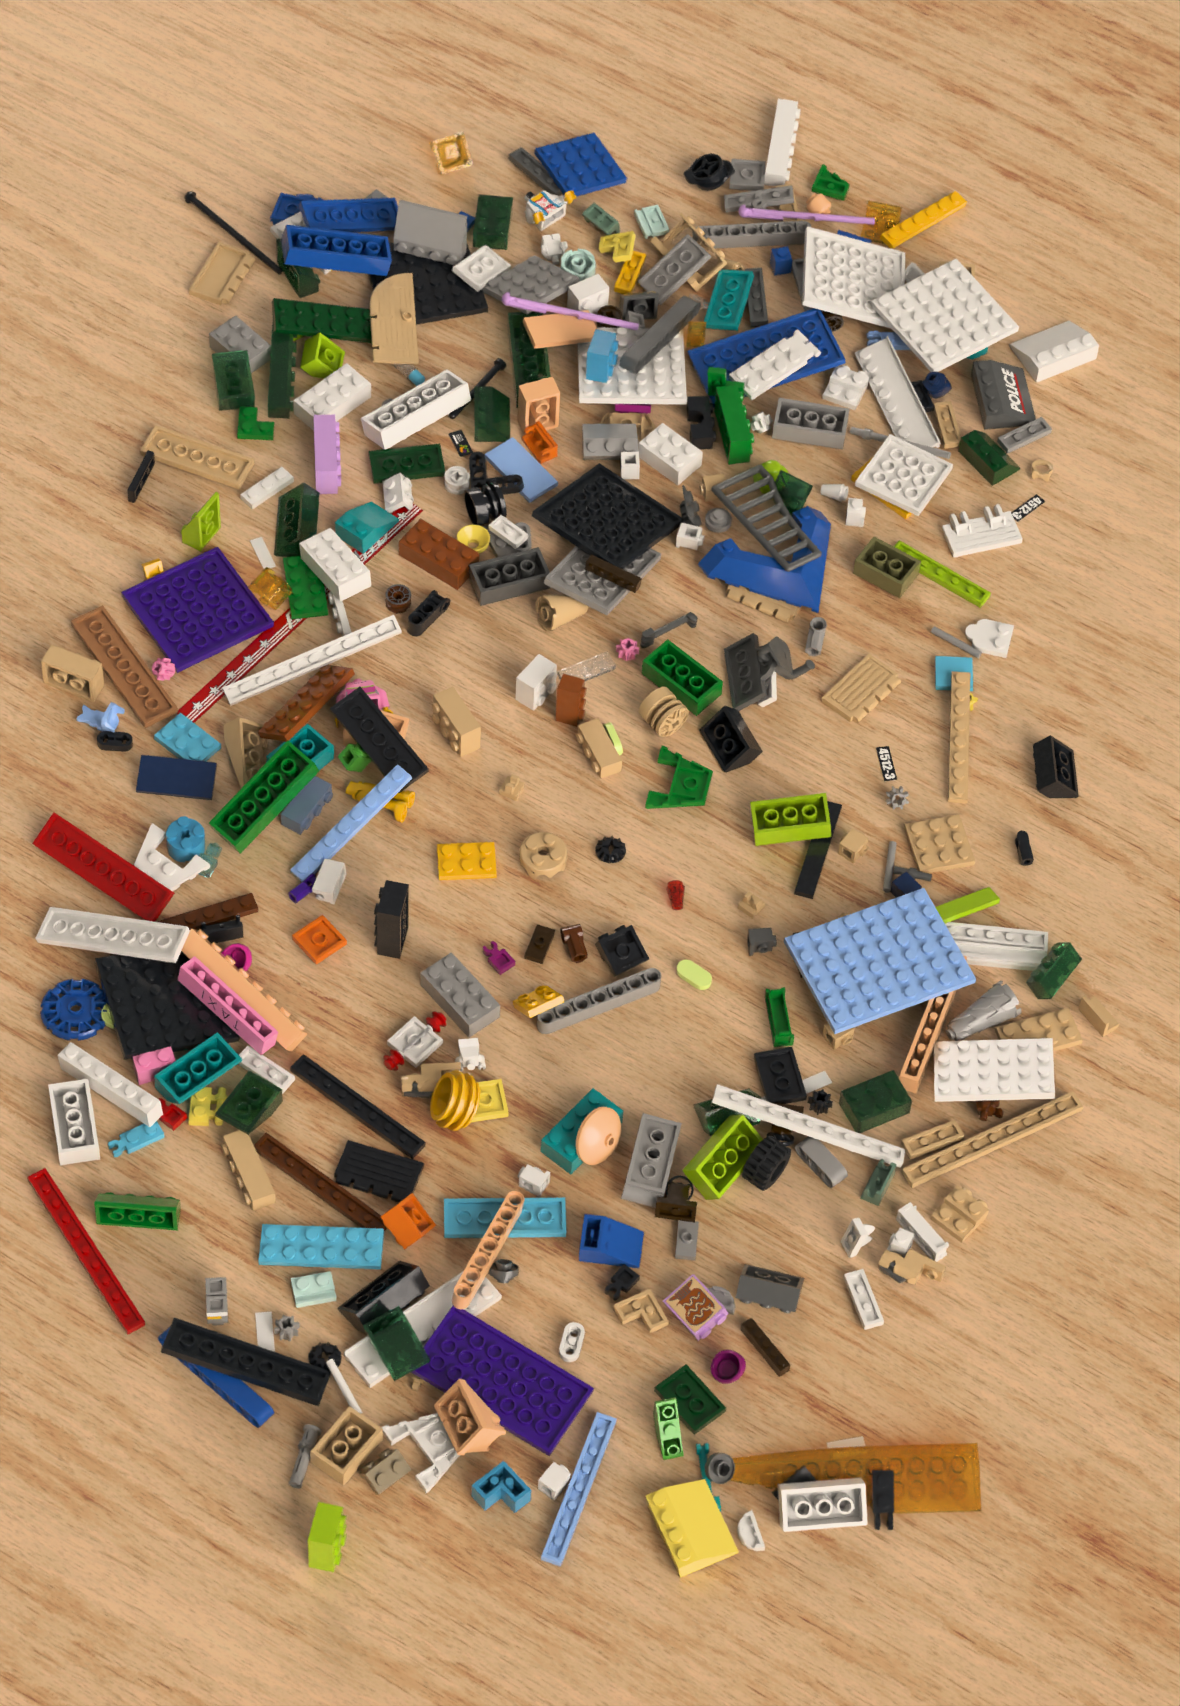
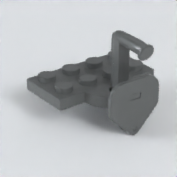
(752, 664)

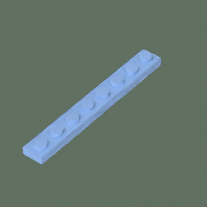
(351, 823)
(578, 1489)

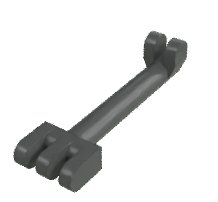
(649, 635)

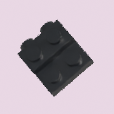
(621, 949)

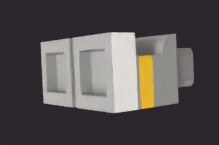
(216, 1301)

